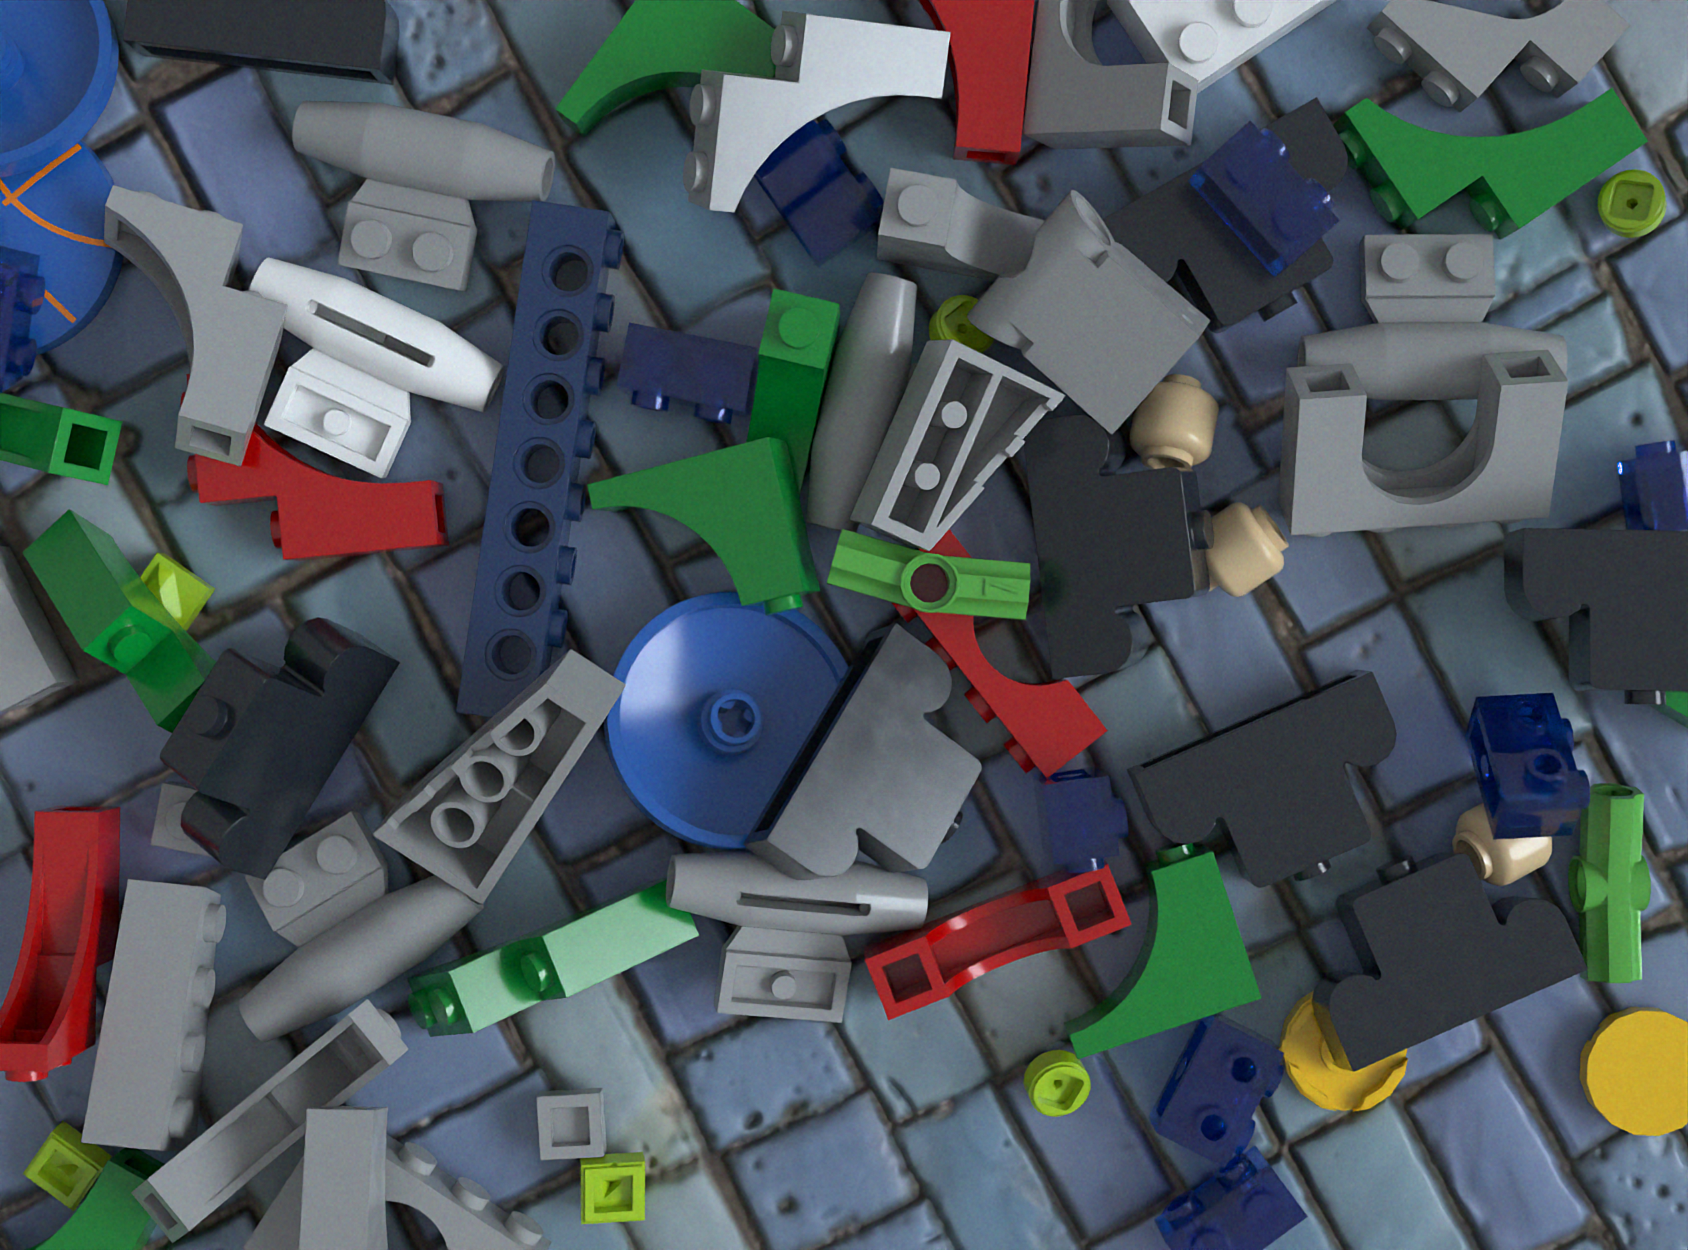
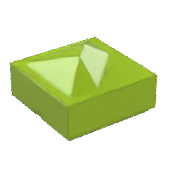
(176, 588)
(67, 1166)
(612, 1188)

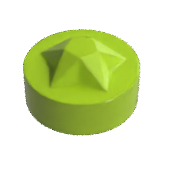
(1632, 203)
(951, 322)
(1056, 1083)

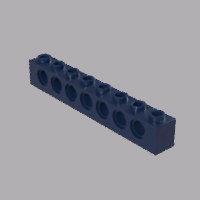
(553, 238)

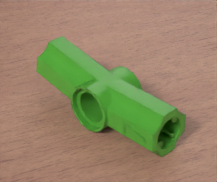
(973, 584)
(1610, 884)

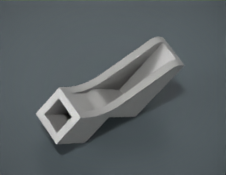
(1465, 49)

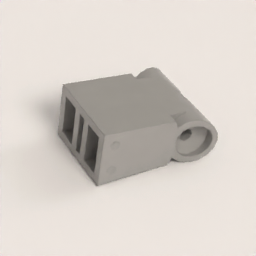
(1090, 315)

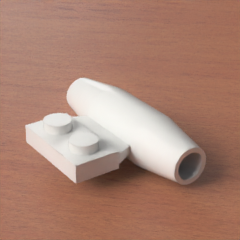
(364, 361)

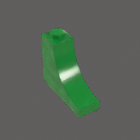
(663, 48)
(794, 373)
(742, 506)
(1188, 959)

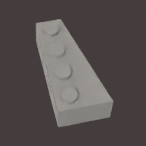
(493, 788)
(156, 1019)

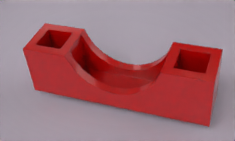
(1045, 719)
(1021, 922)

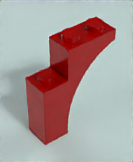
(988, 73)
(319, 511)
(65, 939)

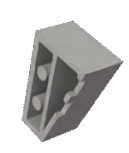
(946, 441)

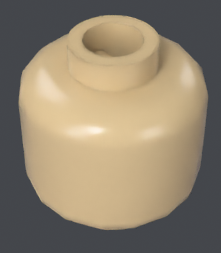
(1174, 424)
(1244, 549)
(1498, 860)

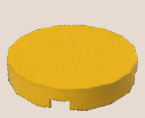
(1638, 1071)
(1323, 1082)

